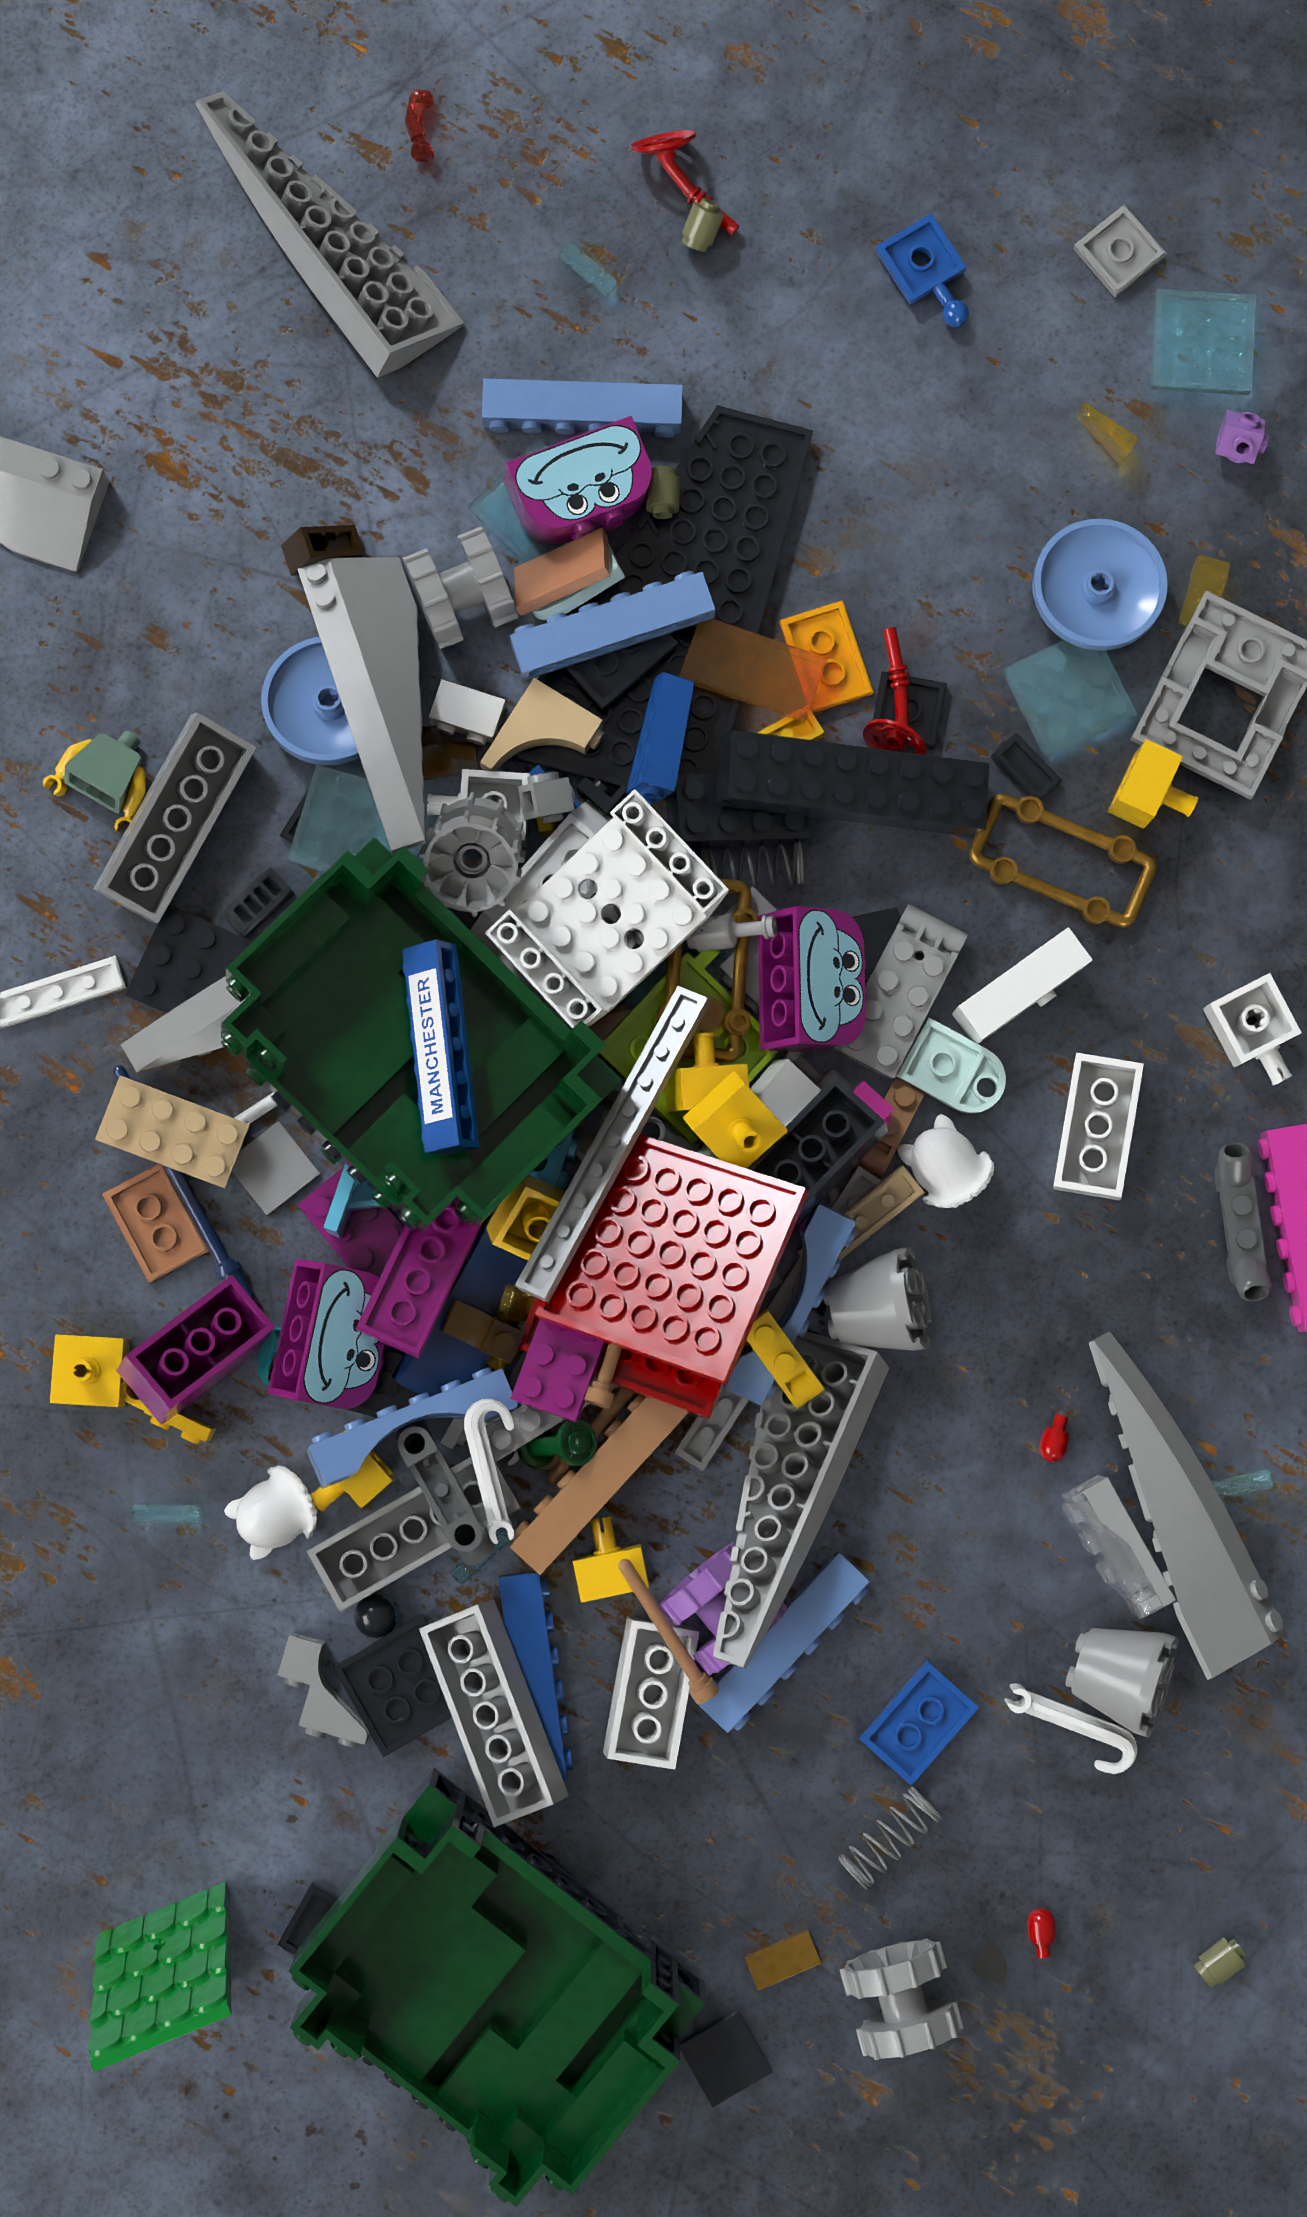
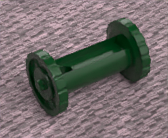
(573, 1443)

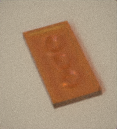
(753, 669)

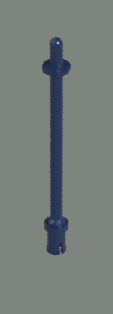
(226, 1266)

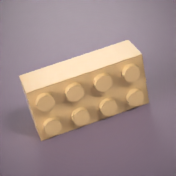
(172, 1132)

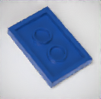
(918, 1722)

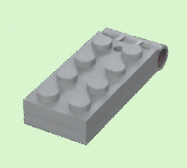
(903, 990)

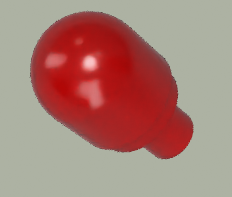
(1054, 1440)
(1041, 1931)

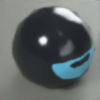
(375, 1616)

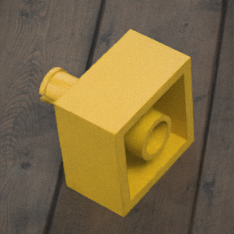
(1149, 786)
(692, 1084)
(735, 1122)
(524, 1216)
(87, 1371)
(363, 1488)
(599, 1572)

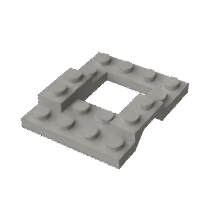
(1248, 653)

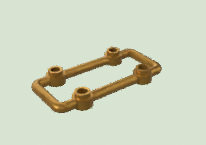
(1120, 850)
(737, 1020)

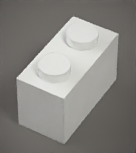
(467, 713)

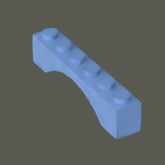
(822, 1237)
(342, 1455)

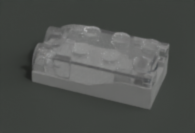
(1117, 1545)

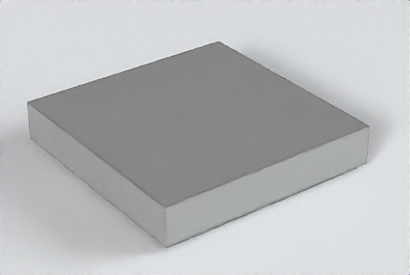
(1119, 250)
(274, 1168)

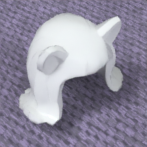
(947, 1165)
(274, 1512)

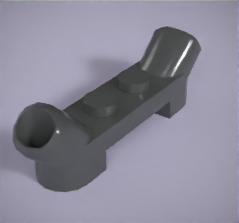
(1242, 1222)
(443, 1493)

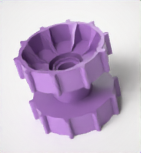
(704, 1594)

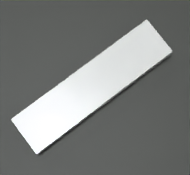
(61, 991)

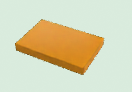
(830, 635)

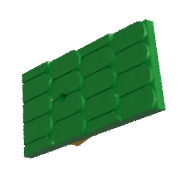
(161, 1977)

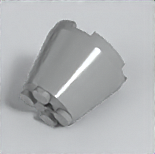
(881, 1303)
(1124, 1674)

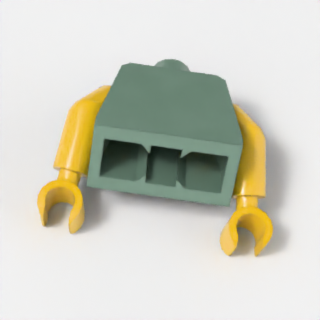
(104, 772)

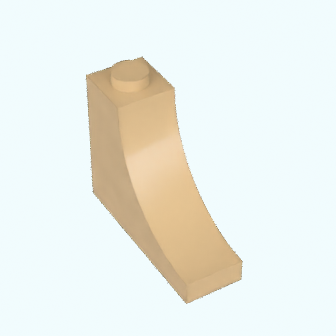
(540, 720)

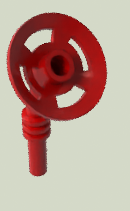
(664, 148)
(898, 732)

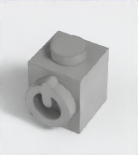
(546, 797)

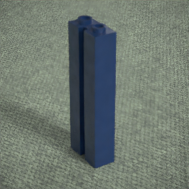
(477, 1284)

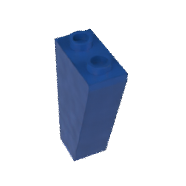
(661, 738)

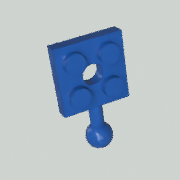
(920, 281)

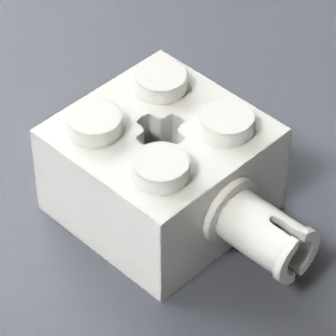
(488, 785)
(1262, 1040)

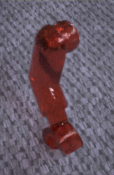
(418, 102)

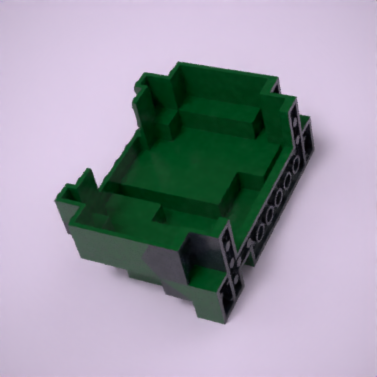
(335, 1045)
(494, 1993)

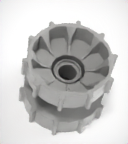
(461, 587)
(467, 882)
(906, 2020)

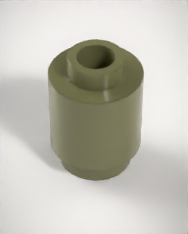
(702, 225)
(663, 492)
(1220, 1962)

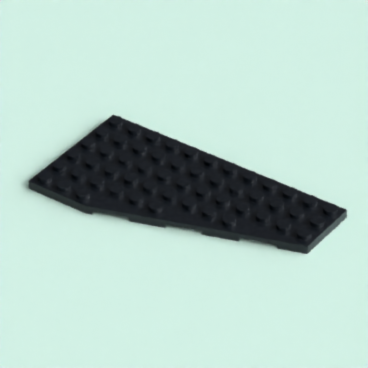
(732, 528)

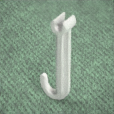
(484, 1463)
(1079, 1722)

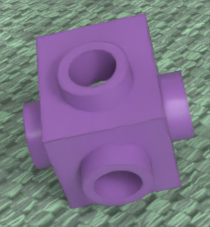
(1241, 437)

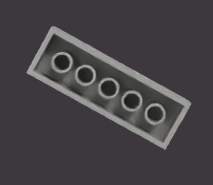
(174, 818)
(394, 1540)
(494, 1713)

